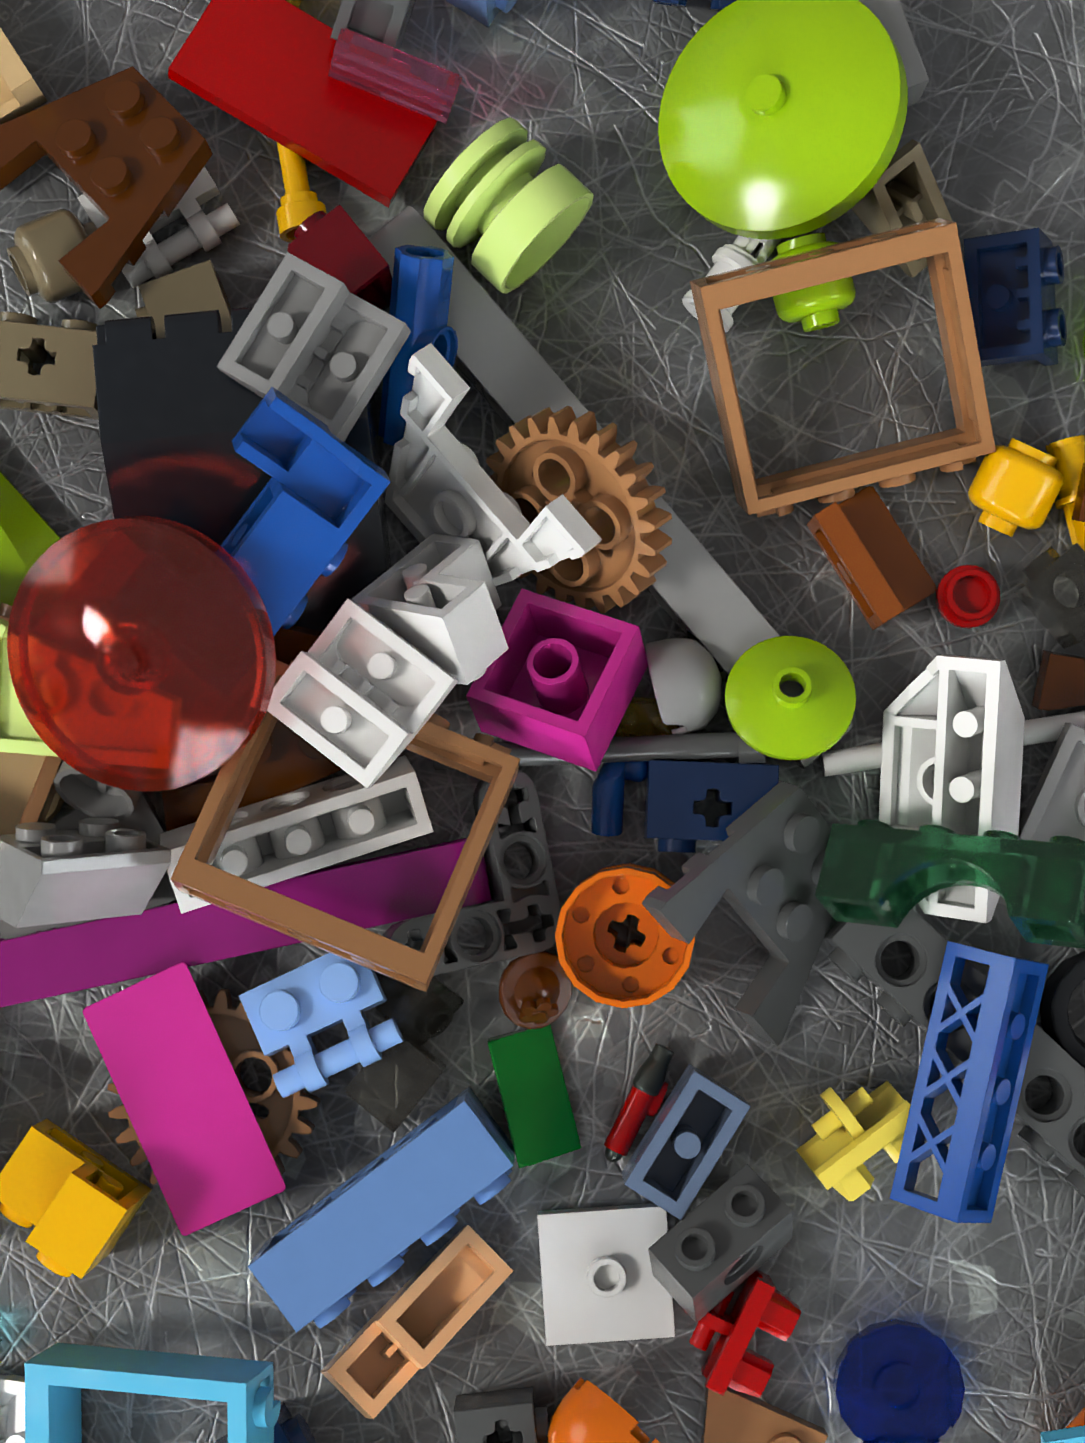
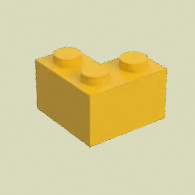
(70, 1196)

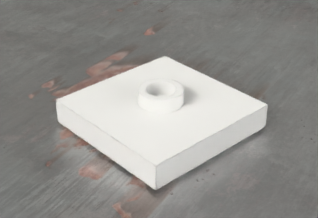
(601, 1275)

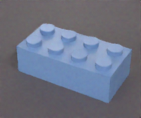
(382, 1210)

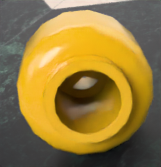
(1015, 487)

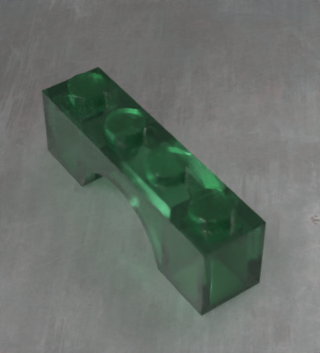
(883, 872)

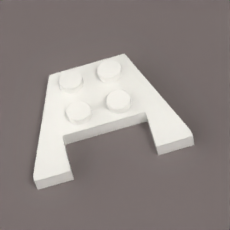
(446, 491)

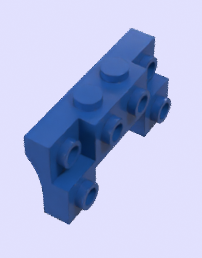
(305, 509)

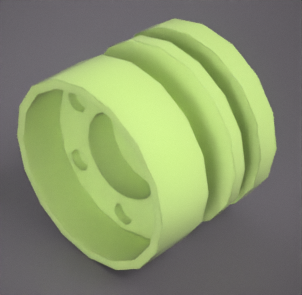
(497, 197)

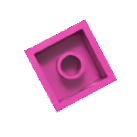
(560, 679)

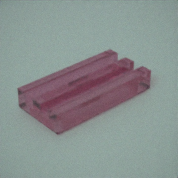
(394, 75)

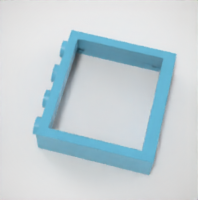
(61, 1371)

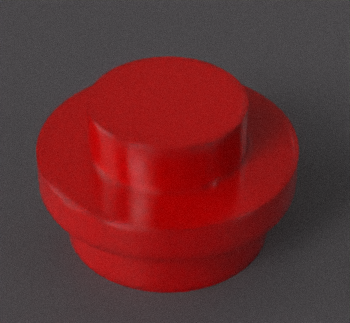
(967, 596)

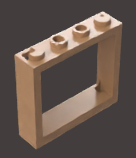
(887, 465)
(200, 879)

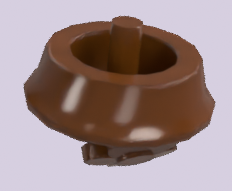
(534, 990)

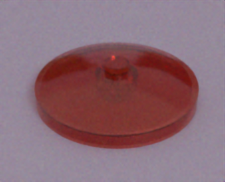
(141, 653)

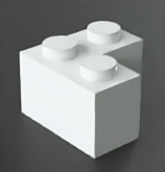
(442, 605)

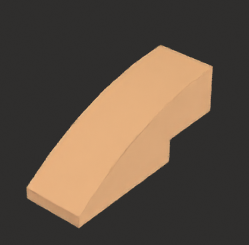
(417, 1322)

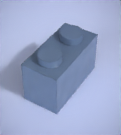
(685, 1141)

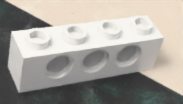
(313, 828)

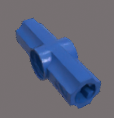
(422, 301)

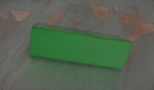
(534, 1095)

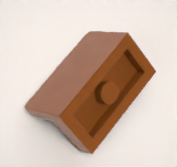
(871, 556)

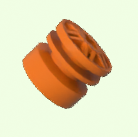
(588, 945)

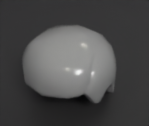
(684, 683)

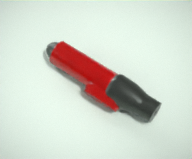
(642, 1101)

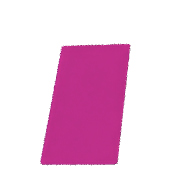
(184, 1099)

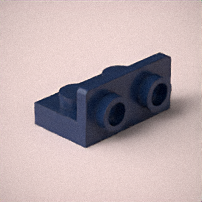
(1013, 296)

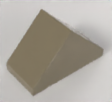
(903, 198)

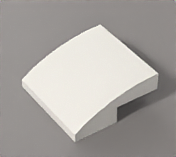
(360, 693)

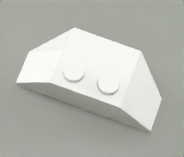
(954, 763)

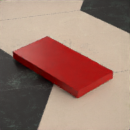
(272, 73)

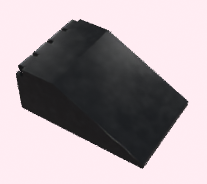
(171, 449)

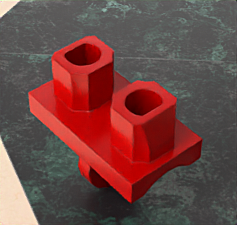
(730, 1360)

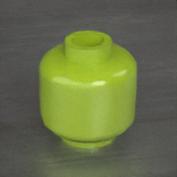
(816, 305)

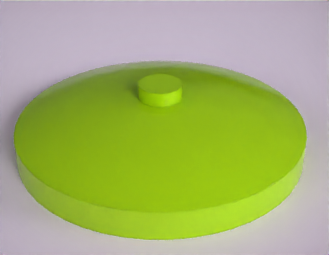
(782, 114)

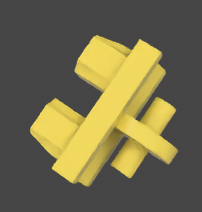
(852, 1135)

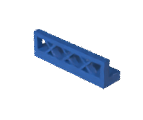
(990, 1087)

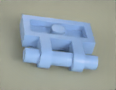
(309, 1002)

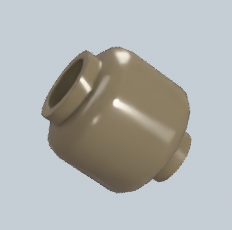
(39, 248)

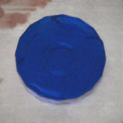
(898, 1384)

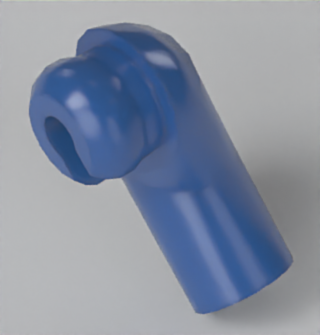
(609, 795)

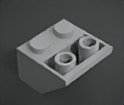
(77, 872)

